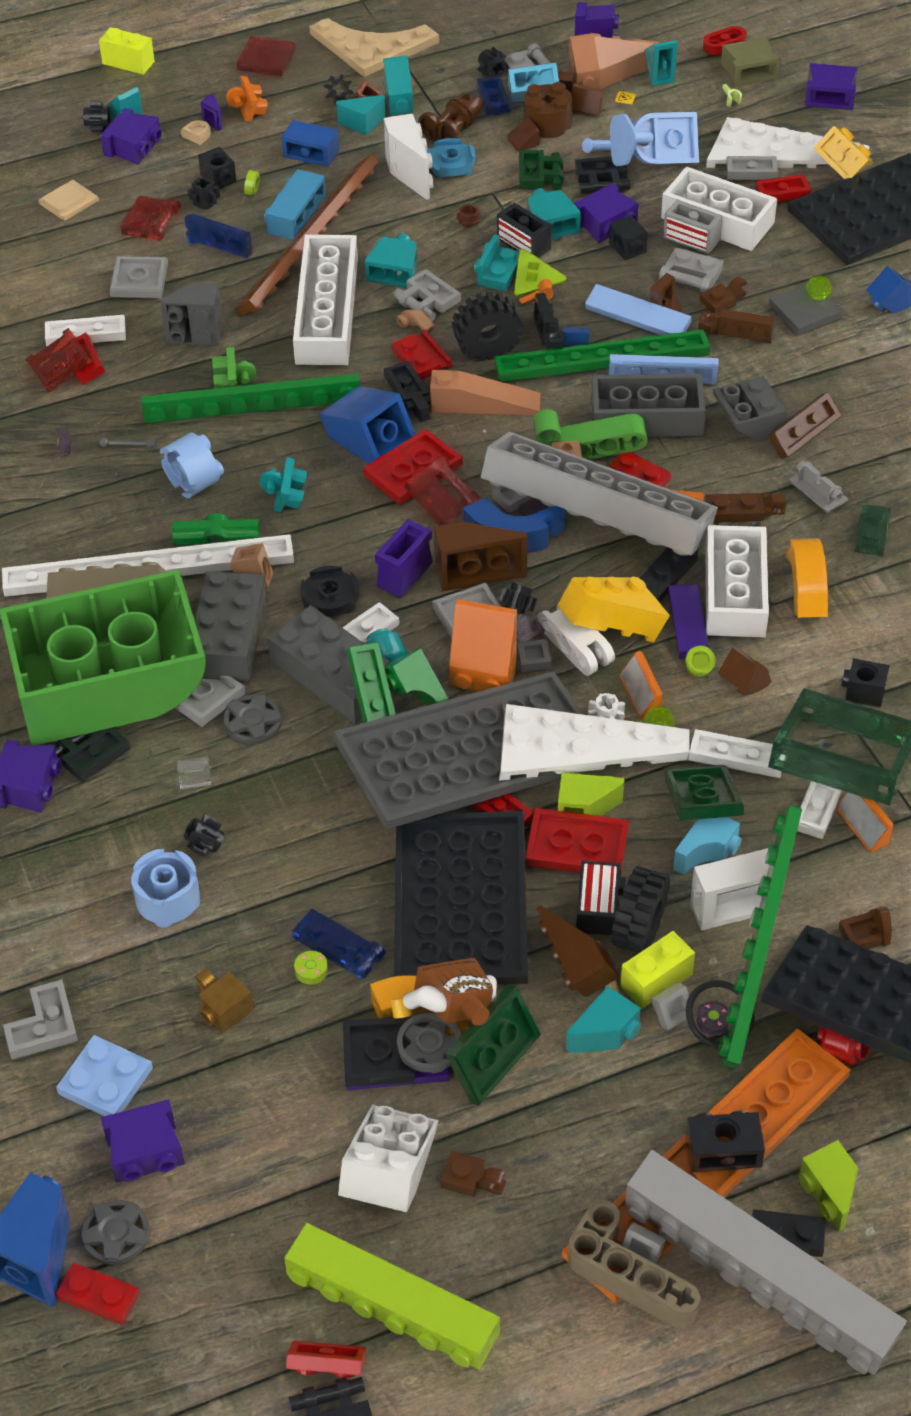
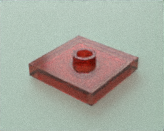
(266, 56)

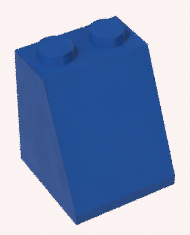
(368, 422)
(34, 1238)

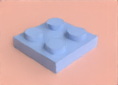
(104, 1077)

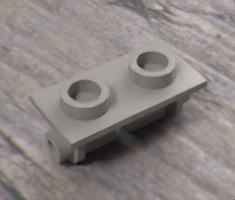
(817, 488)

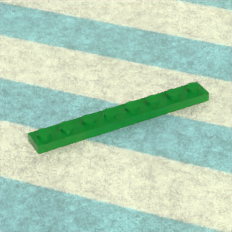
(597, 355)
(247, 398)
(756, 948)

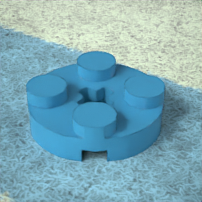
(461, 163)

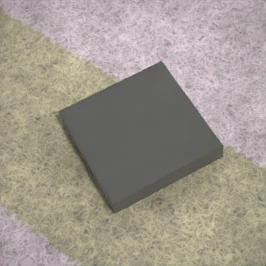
(802, 311)

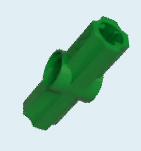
(214, 529)

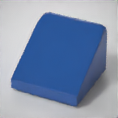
(575, 336)

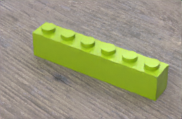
(392, 1296)

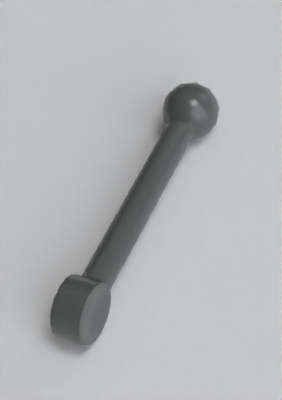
(150, 443)

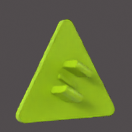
(531, 272)

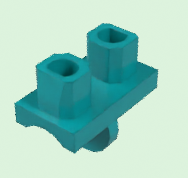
(281, 482)

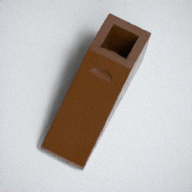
(583, 959)

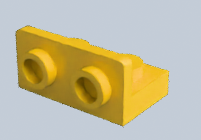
(842, 152)

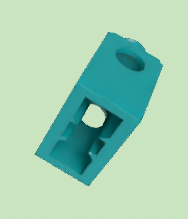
(556, 210)
(392, 261)

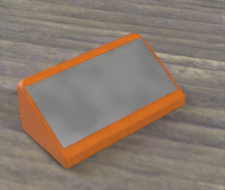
(641, 685)
(866, 821)

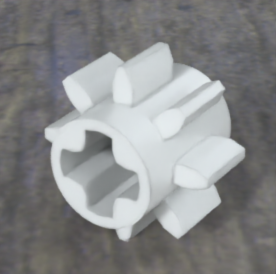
(607, 707)

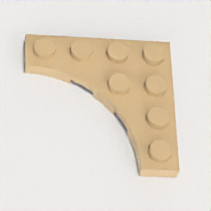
(367, 49)

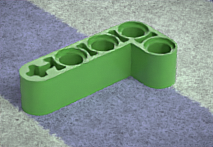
(596, 437)

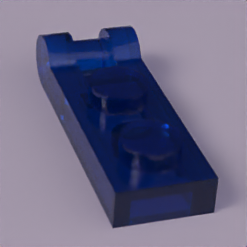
(218, 235)
(338, 943)

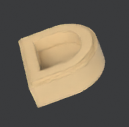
(196, 131)

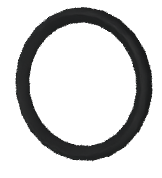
(689, 1010)

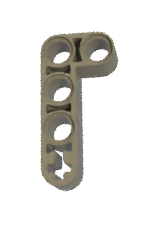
(637, 1270)

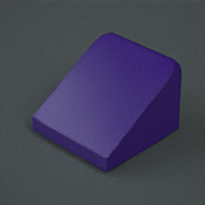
(211, 112)

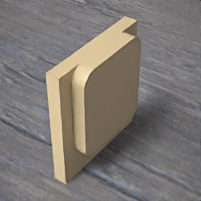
(68, 200)

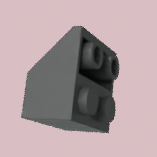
(193, 315)
(752, 407)

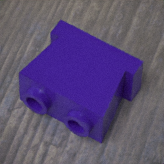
(596, 20)
(831, 86)
(131, 136)
(604, 208)
(404, 558)
(27, 775)
(142, 1141)

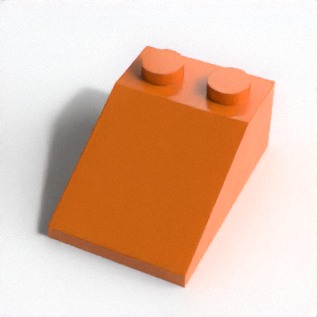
(482, 646)

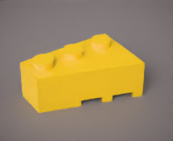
(614, 604)

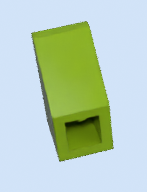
(589, 793)
(831, 1180)

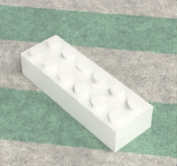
(325, 300)

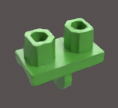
(228, 373)

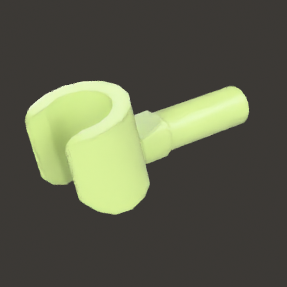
(732, 95)

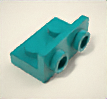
(496, 265)

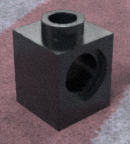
(217, 166)
(628, 237)
(865, 682)

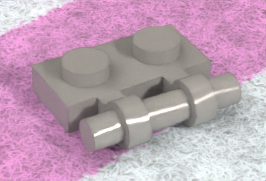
(431, 290)

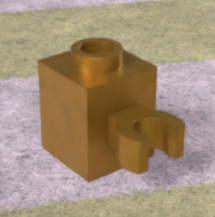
(223, 1001)

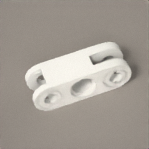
(579, 644)

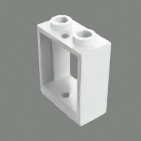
(725, 876)

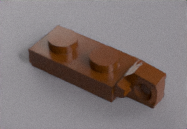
(738, 325)
(746, 506)

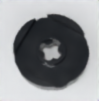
(344, 588)

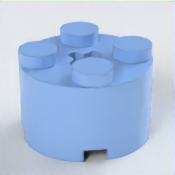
(191, 464)
(165, 887)

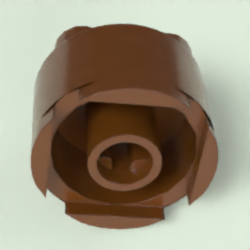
(549, 108)

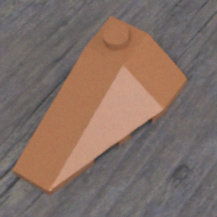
(605, 60)
(474, 394)

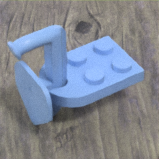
(665, 136)

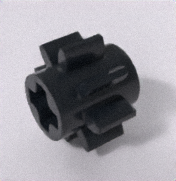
(491, 62)
(344, 85)
(96, 116)
(204, 193)
(518, 598)
(204, 835)

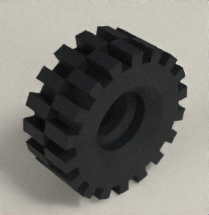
(480, 314)
(640, 909)

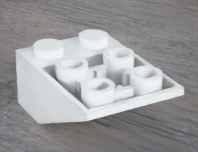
(408, 154)
(387, 1158)

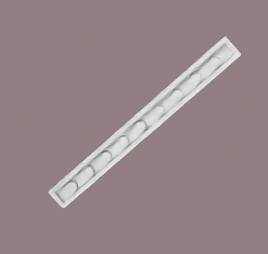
(188, 559)

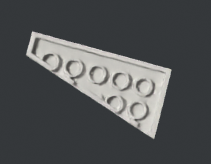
(757, 139)
(572, 742)

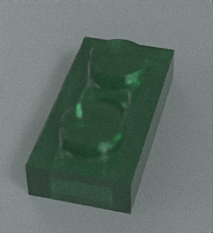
(872, 530)

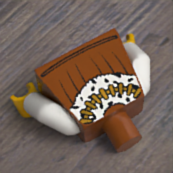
(451, 991)

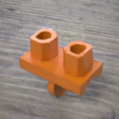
(247, 98)

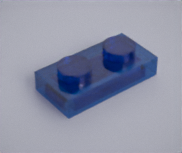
(493, 95)

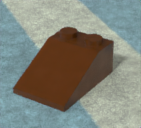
(478, 554)

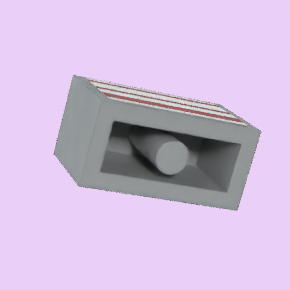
(692, 226)

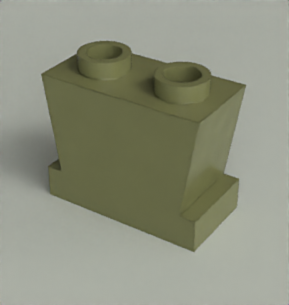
(750, 61)

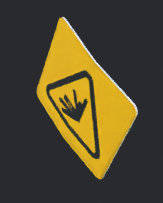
(625, 97)

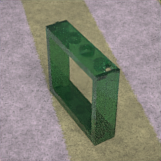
(835, 769)

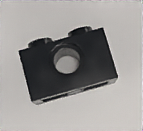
(711, 1154)

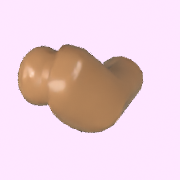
(415, 317)

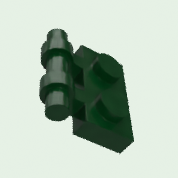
(532, 170)

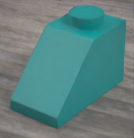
(398, 85)
(604, 1024)

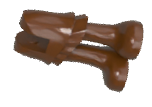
(459, 109)

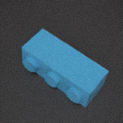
(295, 204)

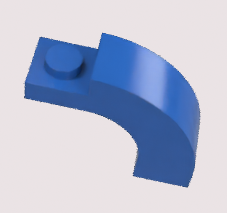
(537, 526)

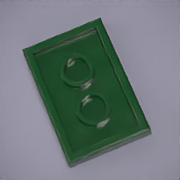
(703, 792)
(492, 1049)

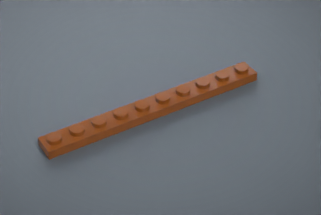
(315, 226)

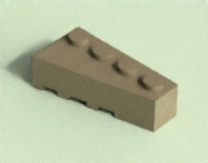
(70, 581)

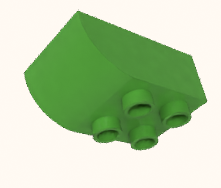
(103, 656)

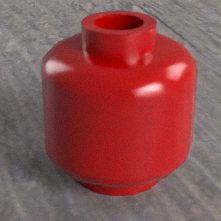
(841, 1047)

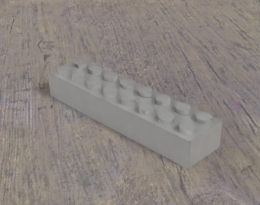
(598, 493)
(763, 1263)

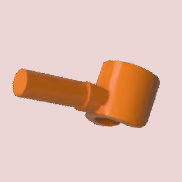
(544, 286)

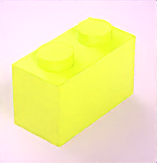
(126, 50)
(657, 968)

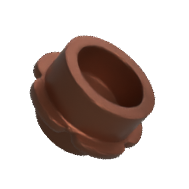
(469, 215)

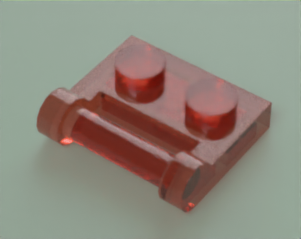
(144, 214)
(63, 364)
(435, 497)

